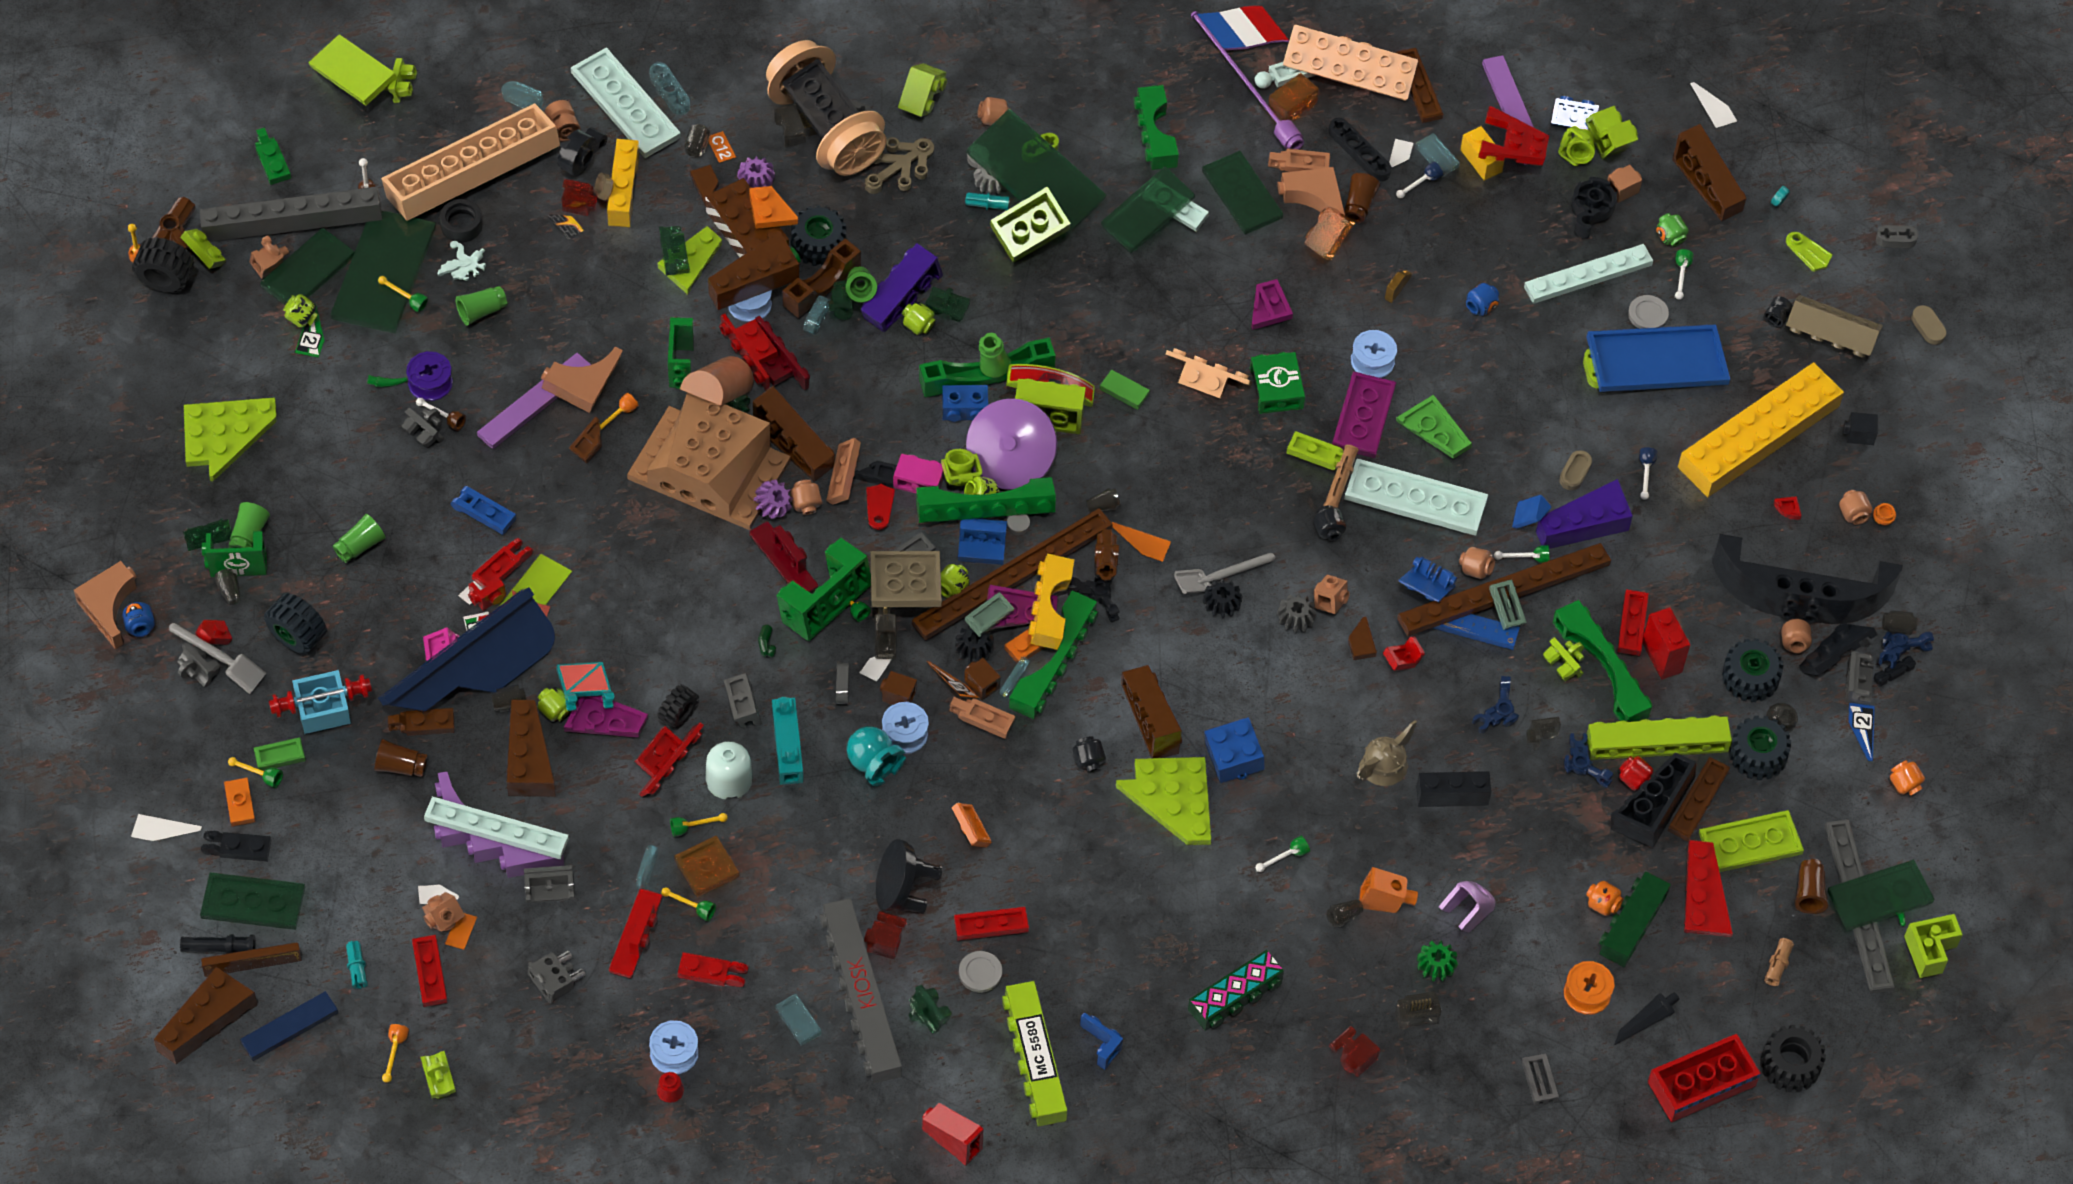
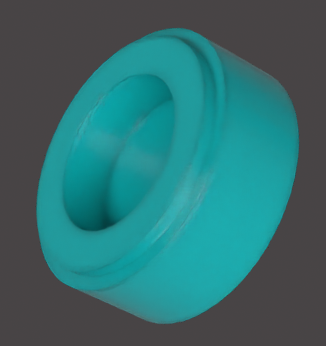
(1780, 196)

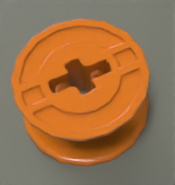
(1579, 979)

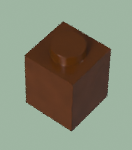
(982, 678)
(898, 688)

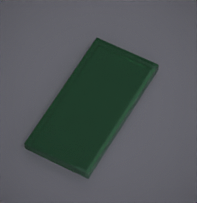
(1029, 164)
(385, 249)

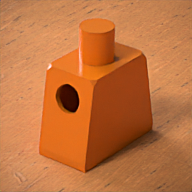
(1385, 891)

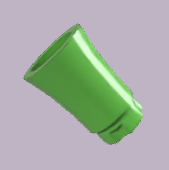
(860, 291)
(480, 304)
(993, 357)
(249, 519)
(359, 539)

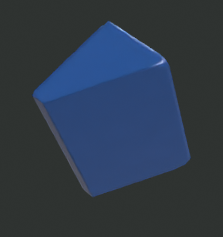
(1530, 511)

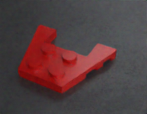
(1520, 143)

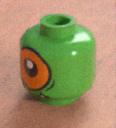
(1672, 229)

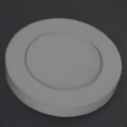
(1648, 312)
(980, 971)

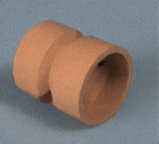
(563, 117)

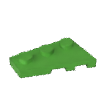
(1435, 426)

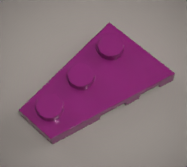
(1021, 601)
(595, 719)

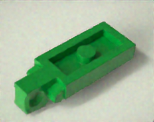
(271, 158)

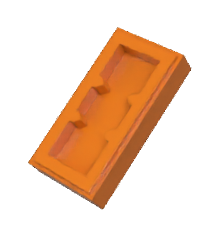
(239, 802)
(971, 825)

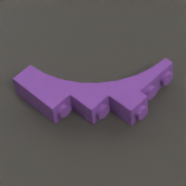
(483, 849)

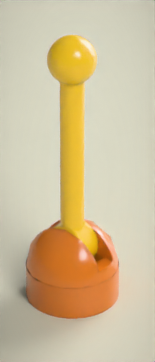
(135, 247)
(626, 403)
(397, 1035)

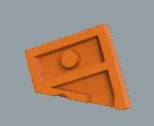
(770, 208)

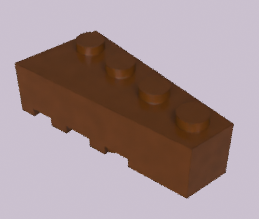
(1708, 172)
(754, 273)
(793, 434)
(528, 760)

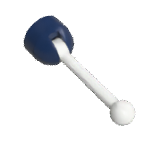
(1432, 172)
(1647, 457)

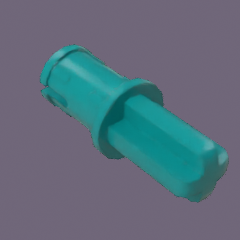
(987, 201)
(356, 965)

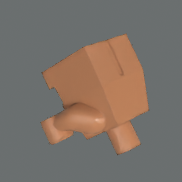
(267, 258)

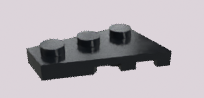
(1829, 652)

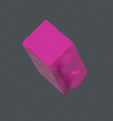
(917, 472)

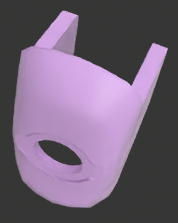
(1484, 903)

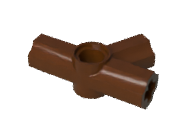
(176, 218)
(1106, 554)

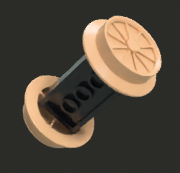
(848, 137)

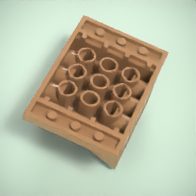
(710, 459)

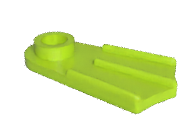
(1808, 251)

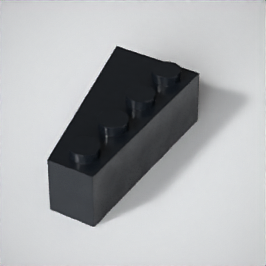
(1653, 805)

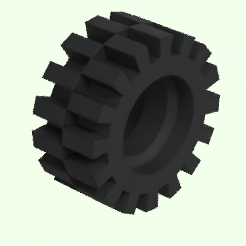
(678, 706)

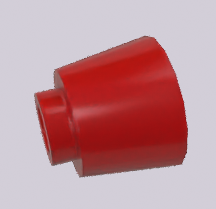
(670, 1087)

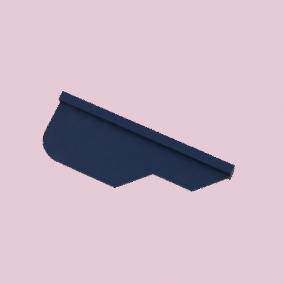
(480, 658)

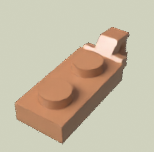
(1298, 160)
(983, 716)

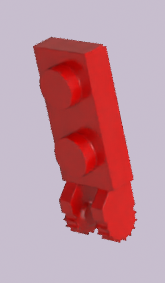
(502, 563)
(711, 970)

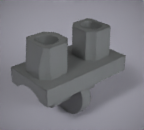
(429, 434)
(194, 665)

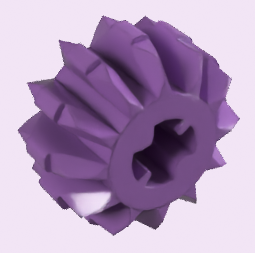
(756, 172)
(773, 499)

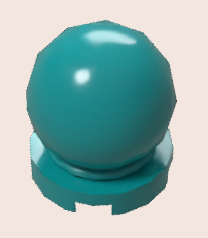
(873, 753)

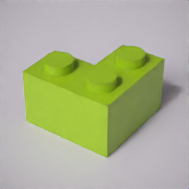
(920, 88)
(1610, 132)
(1929, 940)

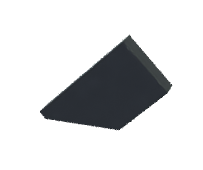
(877, 473)

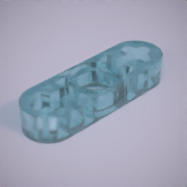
(669, 97)

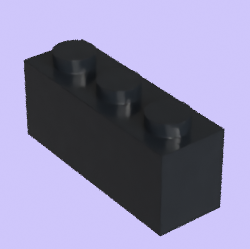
(1453, 789)

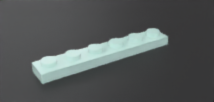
(1588, 273)
(496, 827)

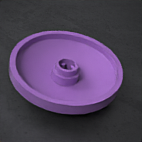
(1012, 442)

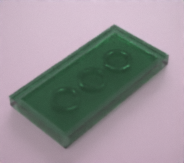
(1242, 192)
(1148, 209)
(308, 267)
(1880, 895)
(252, 901)

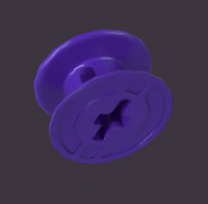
(429, 376)

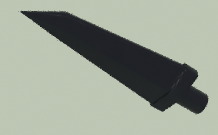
(1653, 1012)

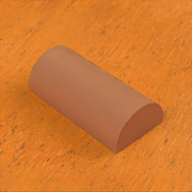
(720, 380)

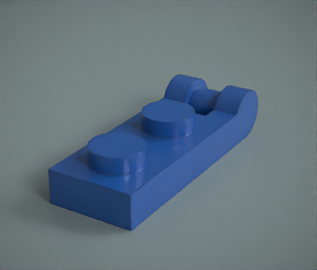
(484, 510)

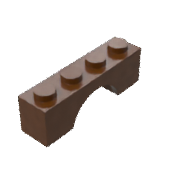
(802, 294)

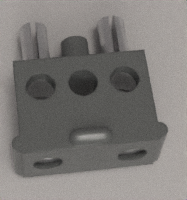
(553, 977)

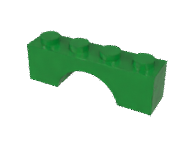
(1161, 148)

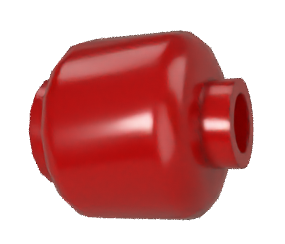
(1635, 772)

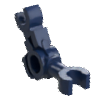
(1899, 643)
(1501, 711)
(1581, 763)

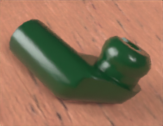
(763, 640)

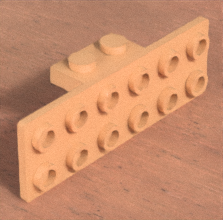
(1350, 62)

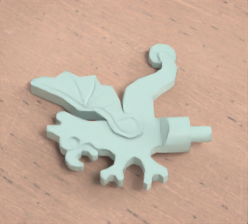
(464, 263)

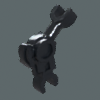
(1100, 591)

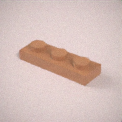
(843, 471)

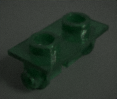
(219, 531)

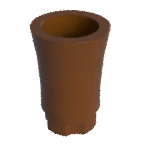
(1360, 197)
(400, 759)
(1811, 887)

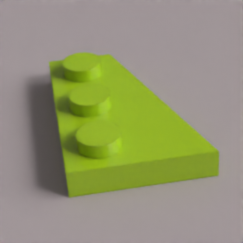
(700, 252)

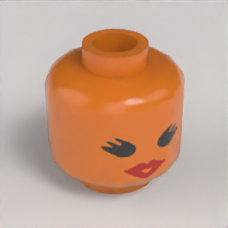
(1604, 898)

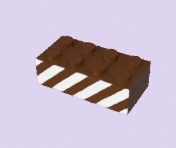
(733, 215)

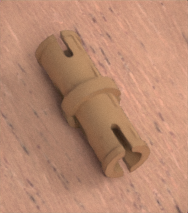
(1779, 962)

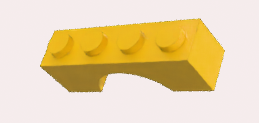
(623, 175)
(1048, 625)

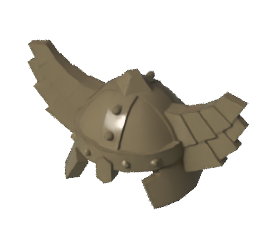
(1386, 759)

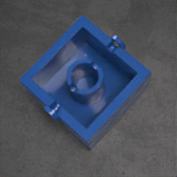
(1234, 750)

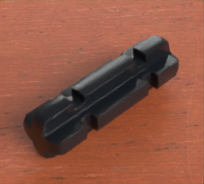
(1889, 674)

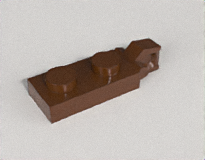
(423, 722)

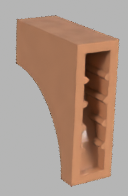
(1311, 188)
(580, 384)
(103, 596)

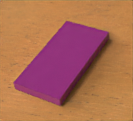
(1364, 413)

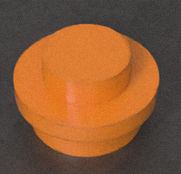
(1884, 514)

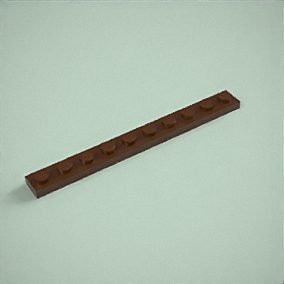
(1010, 574)
(1524, 581)

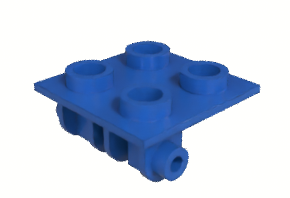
(1431, 585)

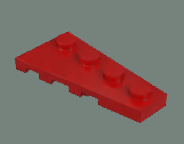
(1705, 898)

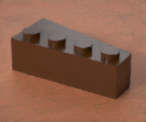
(1151, 712)
(203, 1015)

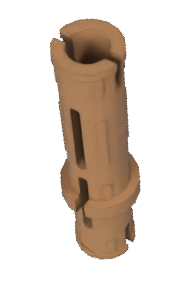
(1344, 469)

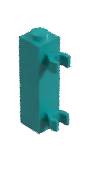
(787, 740)

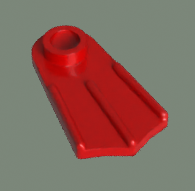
(879, 505)

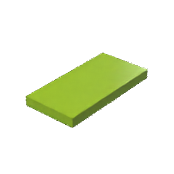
(352, 70)
(1753, 840)

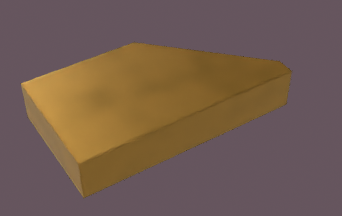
(1397, 285)

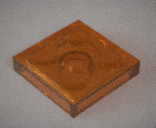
(706, 866)

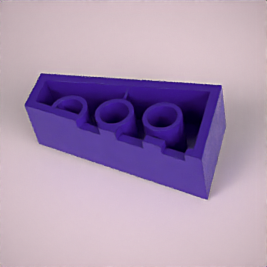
(902, 287)
(1586, 518)

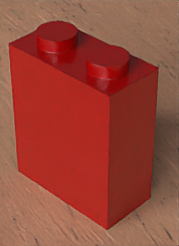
(1665, 643)

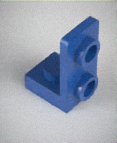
(1111, 1038)

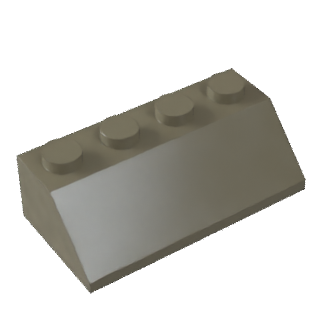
(1834, 326)

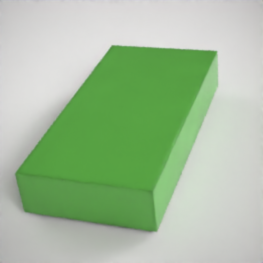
(1124, 389)
(279, 754)

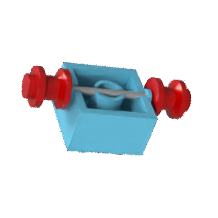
(321, 700)

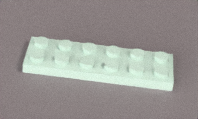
(625, 102)
(1416, 497)

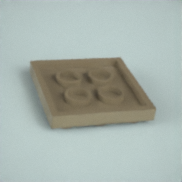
(905, 579)

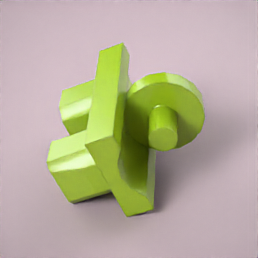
(399, 87)
(1570, 667)
(438, 1075)

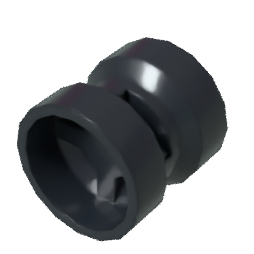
(1777, 312)

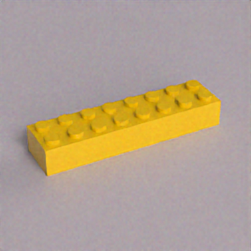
(1760, 429)

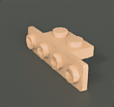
(1206, 378)

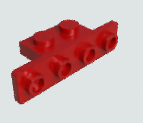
(752, 345)
(662, 753)
(636, 933)

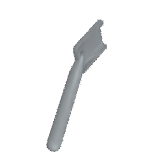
(1196, 581)
(241, 670)

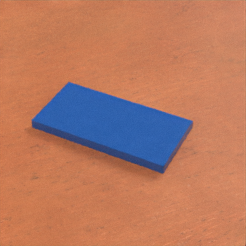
(1658, 358)

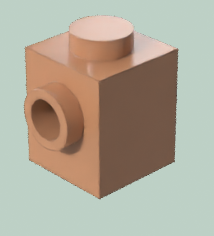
(1625, 182)

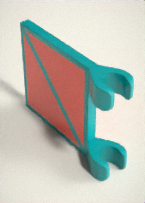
(584, 680)

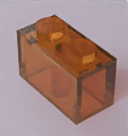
(1293, 98)
(1329, 232)

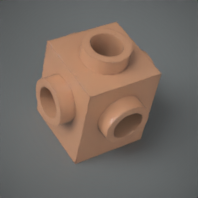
(1331, 594)
(442, 912)

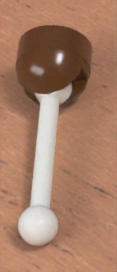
(365, 183)
(454, 419)

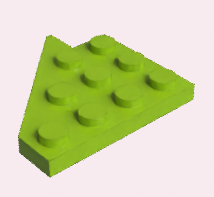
(224, 430)
(1174, 795)

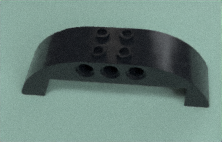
(1801, 593)

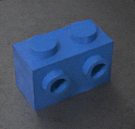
(963, 401)

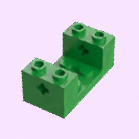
(848, 579)

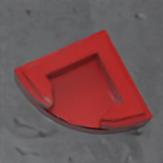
(1788, 507)

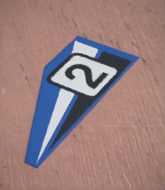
(1862, 723)

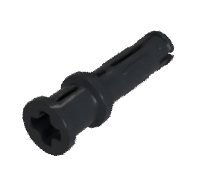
(225, 944)

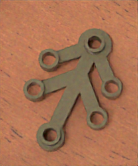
(901, 162)

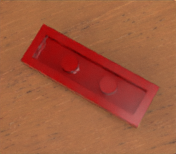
(1632, 622)
(991, 923)
(429, 970)

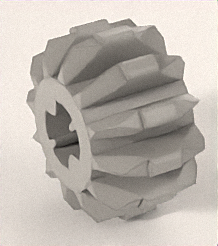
(987, 182)

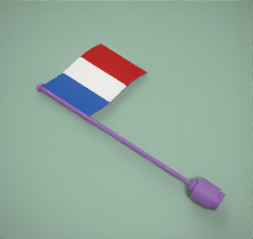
(1246, 29)

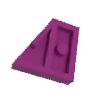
(1270, 305)

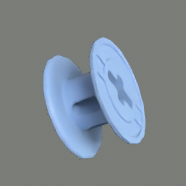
(752, 307)
(1374, 353)
(906, 726)
(669, 1035)

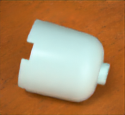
(728, 770)

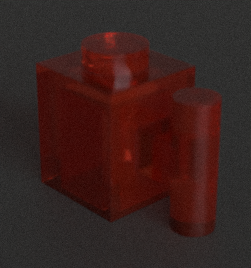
(578, 197)
(885, 937)
(1357, 1053)

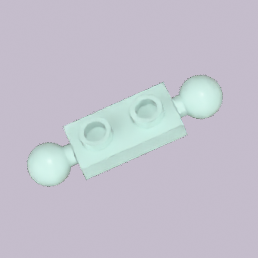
(1278, 74)

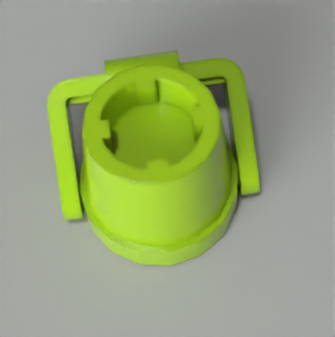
(1579, 148)
(959, 465)

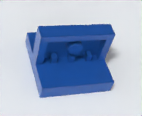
(982, 541)

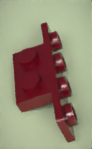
(785, 363)
(784, 554)

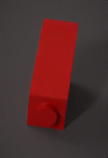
(953, 1132)

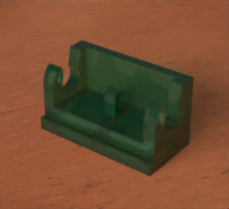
(673, 250)

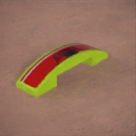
(1048, 374)

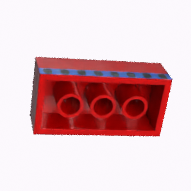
(1703, 1077)

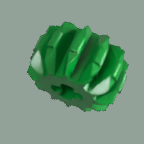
(1433, 968)

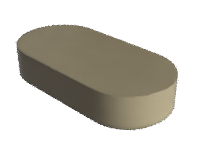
(603, 186)
(1928, 325)
(1575, 470)

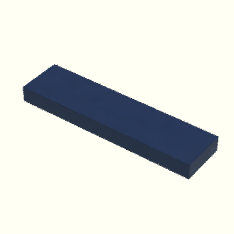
(289, 1026)

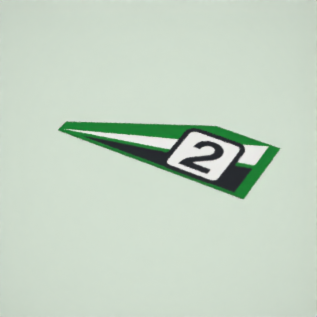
(311, 339)

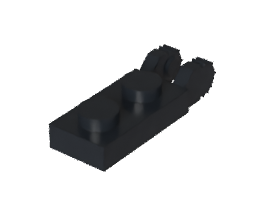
(237, 846)

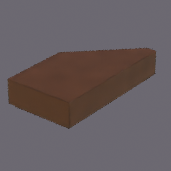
(705, 181)
(588, 441)
(1361, 641)

